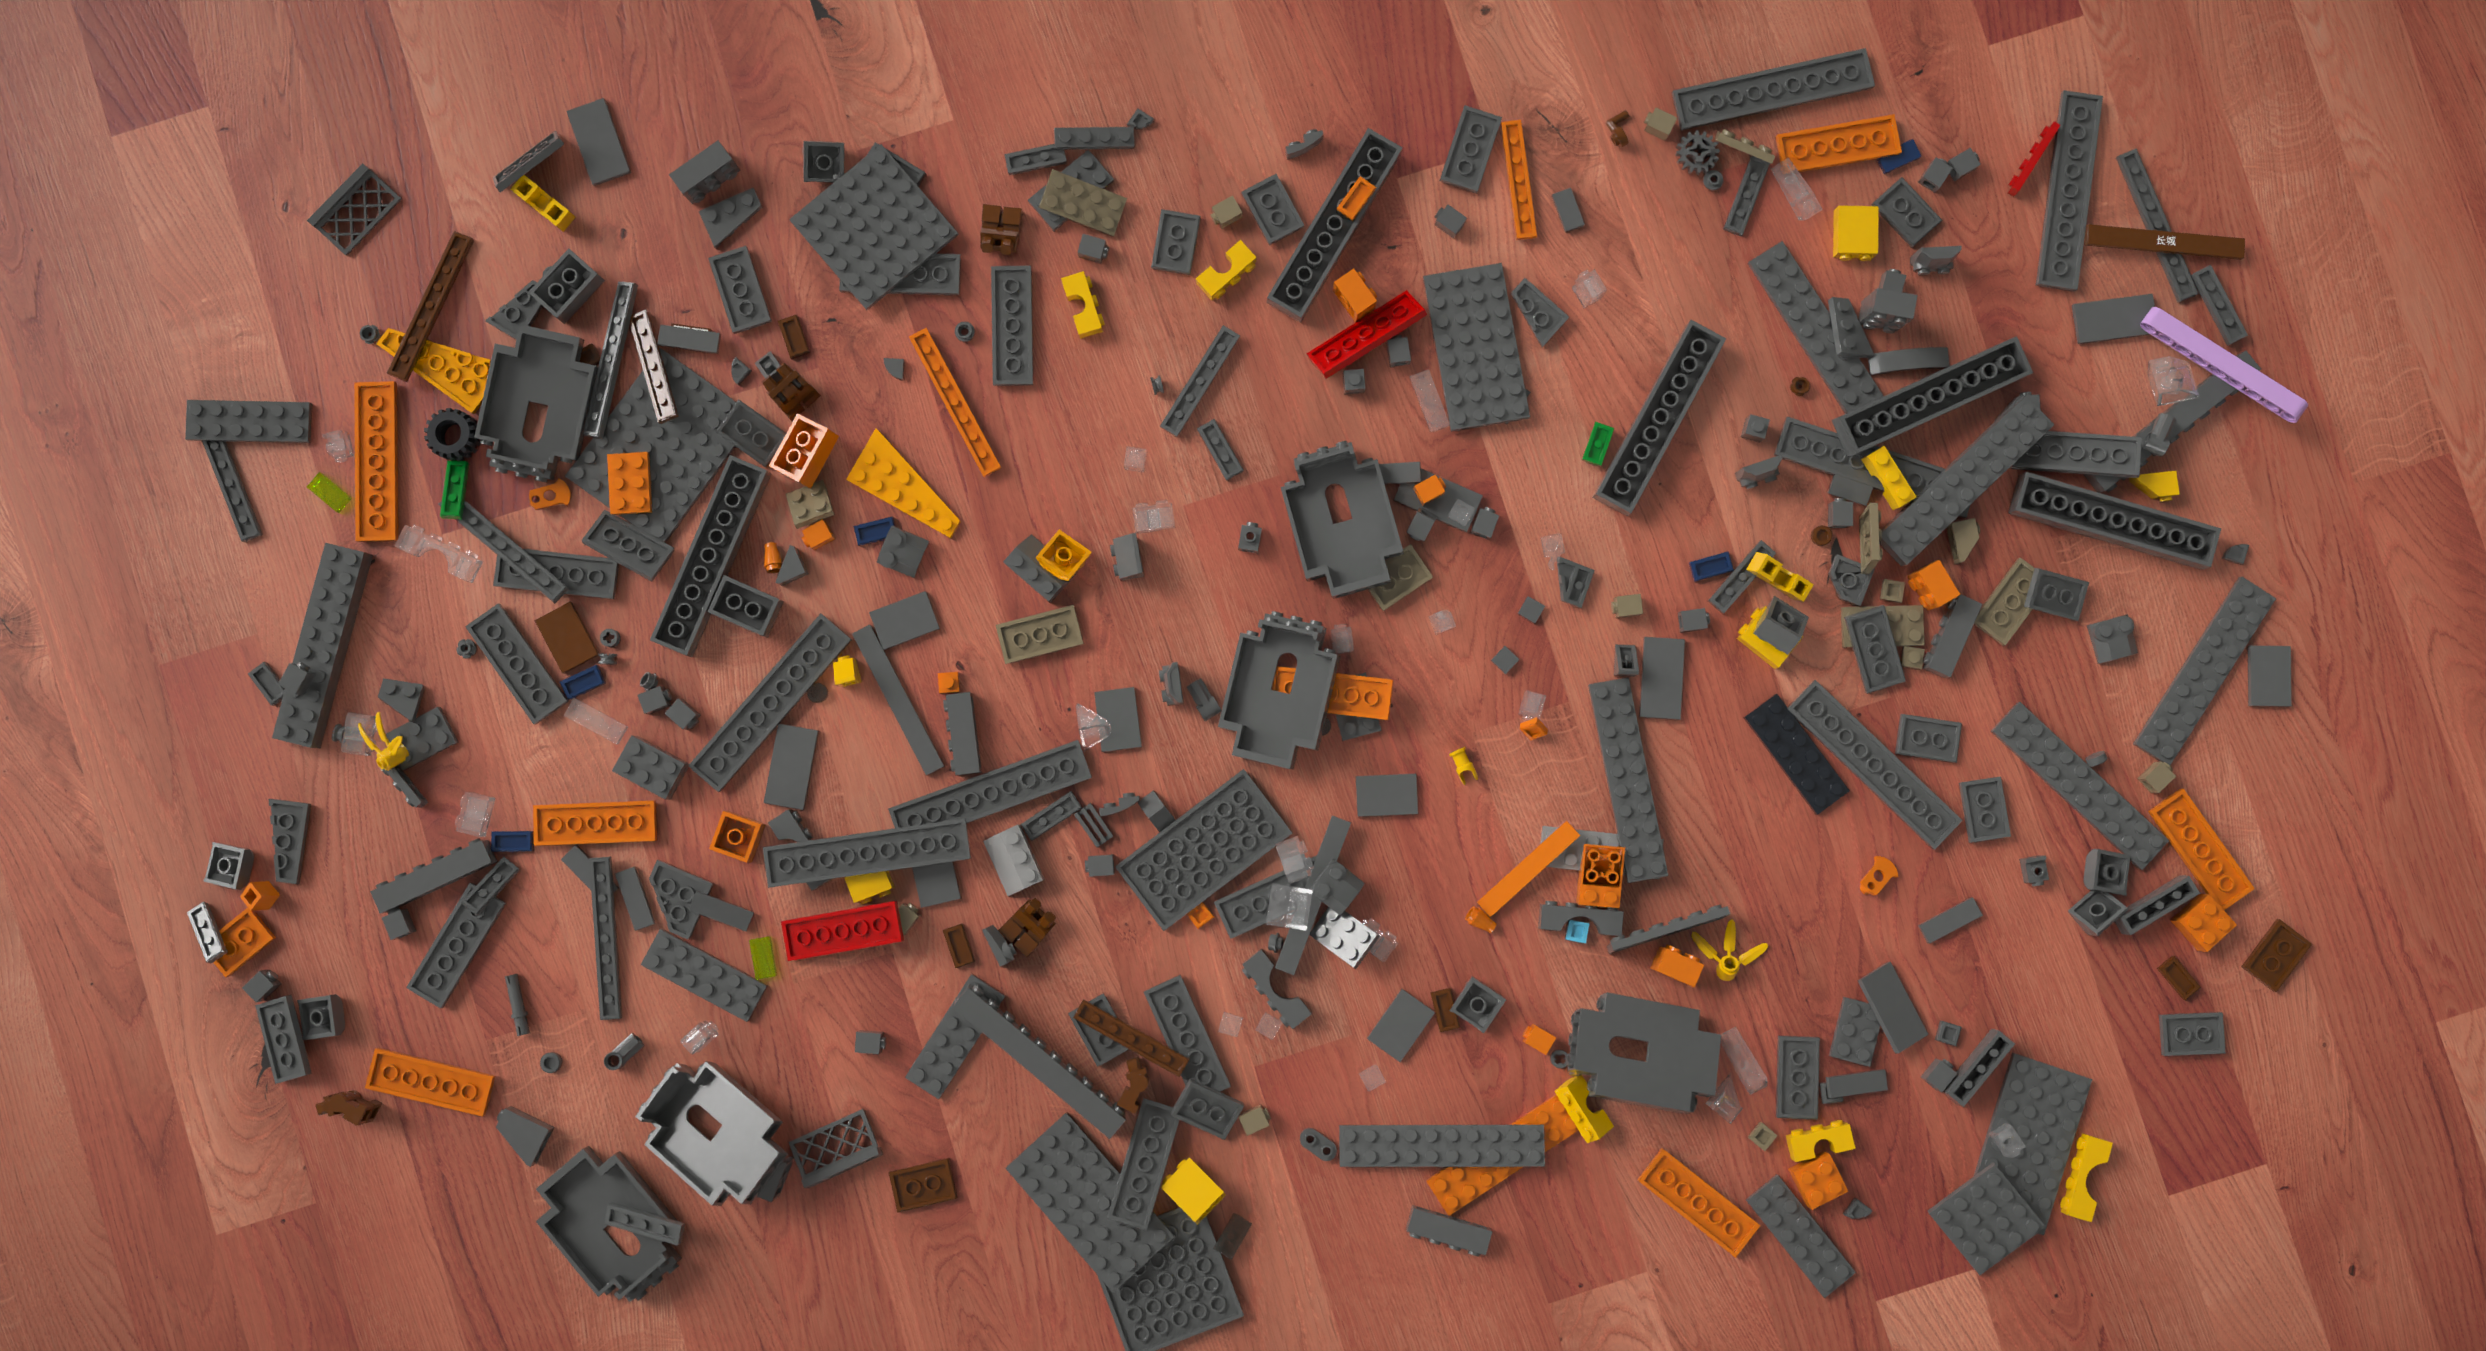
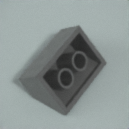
(566, 286)
(1026, 566)

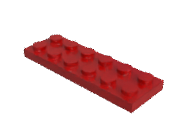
(1366, 334)
(842, 930)

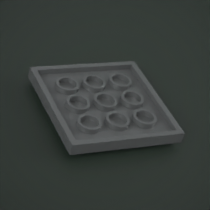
(1986, 1218)

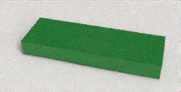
(454, 490)

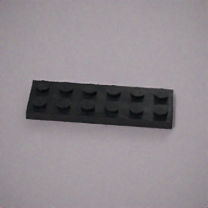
(1796, 754)

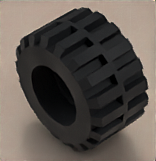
(438, 428)

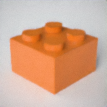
(1355, 295)
(1933, 585)
(737, 836)
(2203, 922)
(1679, 967)
(1818, 1180)

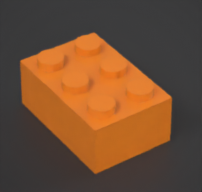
(804, 451)

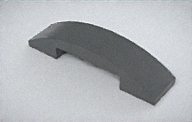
(1909, 360)

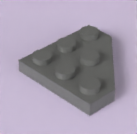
(674, 894)

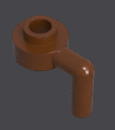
(1618, 135)

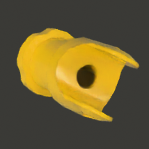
(1462, 763)

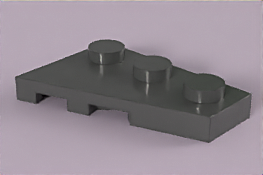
(729, 214)
(520, 310)
(1539, 311)
(1847, 330)

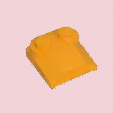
(1063, 556)

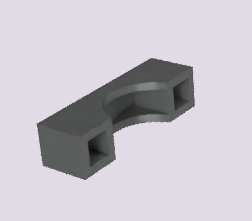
(789, 827)
(1554, 917)
(1292, 1009)

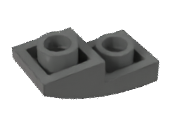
(1310, 140)
(1126, 802)

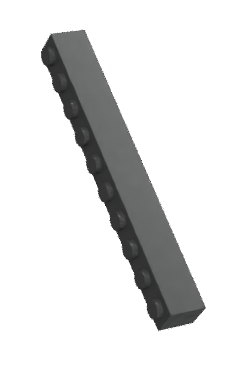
(2212, 394)

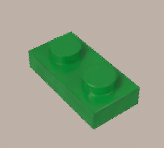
(1597, 444)

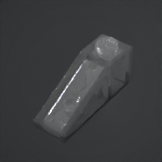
(1796, 190)
(1743, 1061)

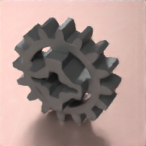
(1695, 161)

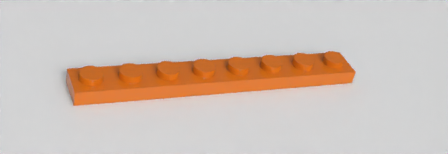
(955, 402)

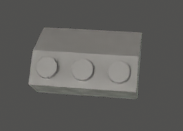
(1013, 860)

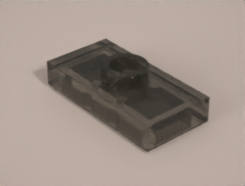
(1232, 1236)

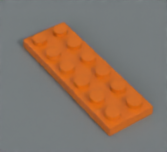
(1840, 143)
(1350, 695)
(594, 823)
(2201, 849)
(430, 1082)
(1698, 1202)

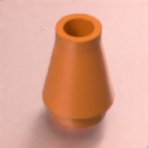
(772, 559)
(1479, 919)

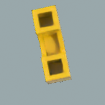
(543, 203)
(1215, 283)
(1088, 321)
(1896, 488)
(1783, 580)
(1573, 1097)
(1802, 1142)

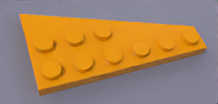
(446, 368)
(890, 478)

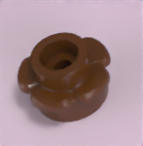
(1800, 381)

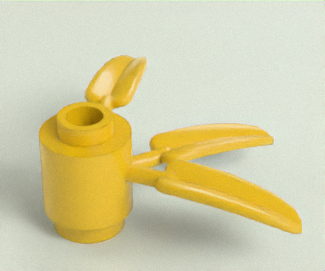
(395, 751)
(1728, 965)

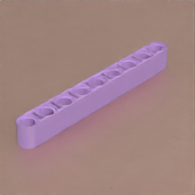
(2224, 365)

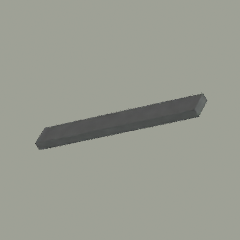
(2155, 219)
(610, 359)
(512, 553)
(898, 700)
(605, 938)
(1296, 938)

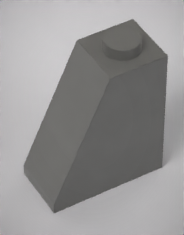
(524, 1133)

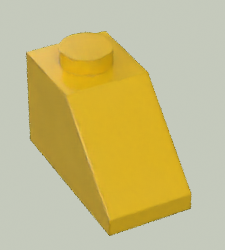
(2158, 485)
(846, 672)

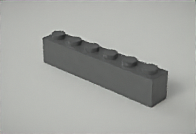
(433, 876)

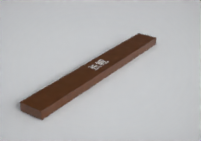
(2164, 242)
(430, 306)

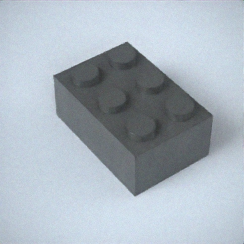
(705, 172)
(1887, 310)
(745, 606)
(651, 767)

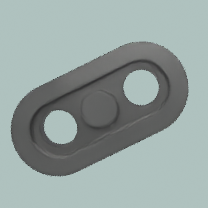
(1318, 1144)

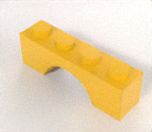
(2089, 1154)

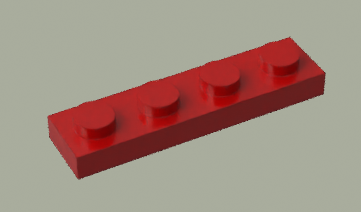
(2036, 151)

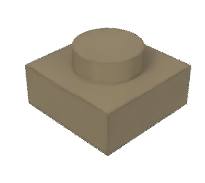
(1892, 591)
(1912, 657)
(1762, 1136)

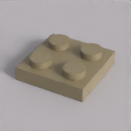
(809, 504)

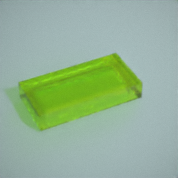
(329, 492)
(762, 957)

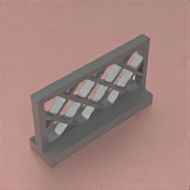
(341, 197)
(837, 1166)

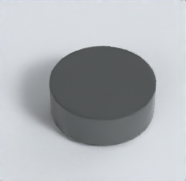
(2096, 758)
(551, 1062)

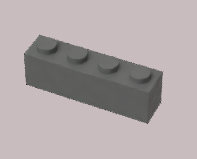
(1952, 636)
(963, 733)
(2157, 904)
(1978, 1067)
(1448, 1230)

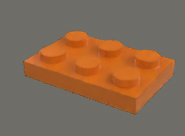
(629, 483)
(243, 940)

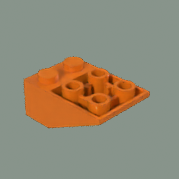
(1600, 876)

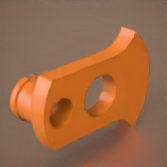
(561, 490)
(1888, 871)

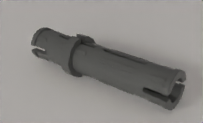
(517, 1005)

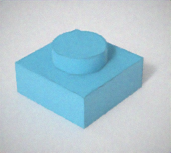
(1577, 931)

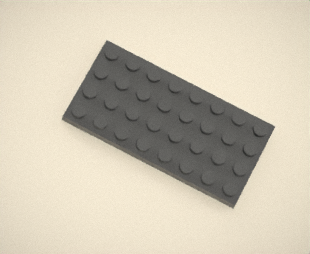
(1476, 347)
(1203, 850)
(2045, 1112)
(1075, 1191)

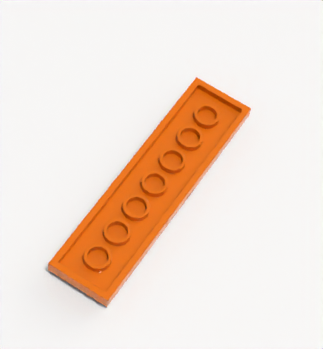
(376, 461)
(1461, 1185)

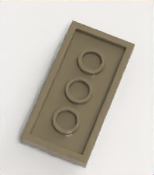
(1082, 202)
(2005, 607)
(1905, 623)
(1039, 634)

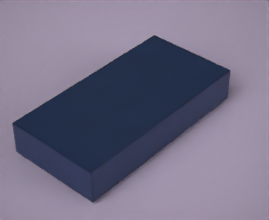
(1909, 154)
(873, 531)
(1711, 566)
(582, 682)
(512, 841)

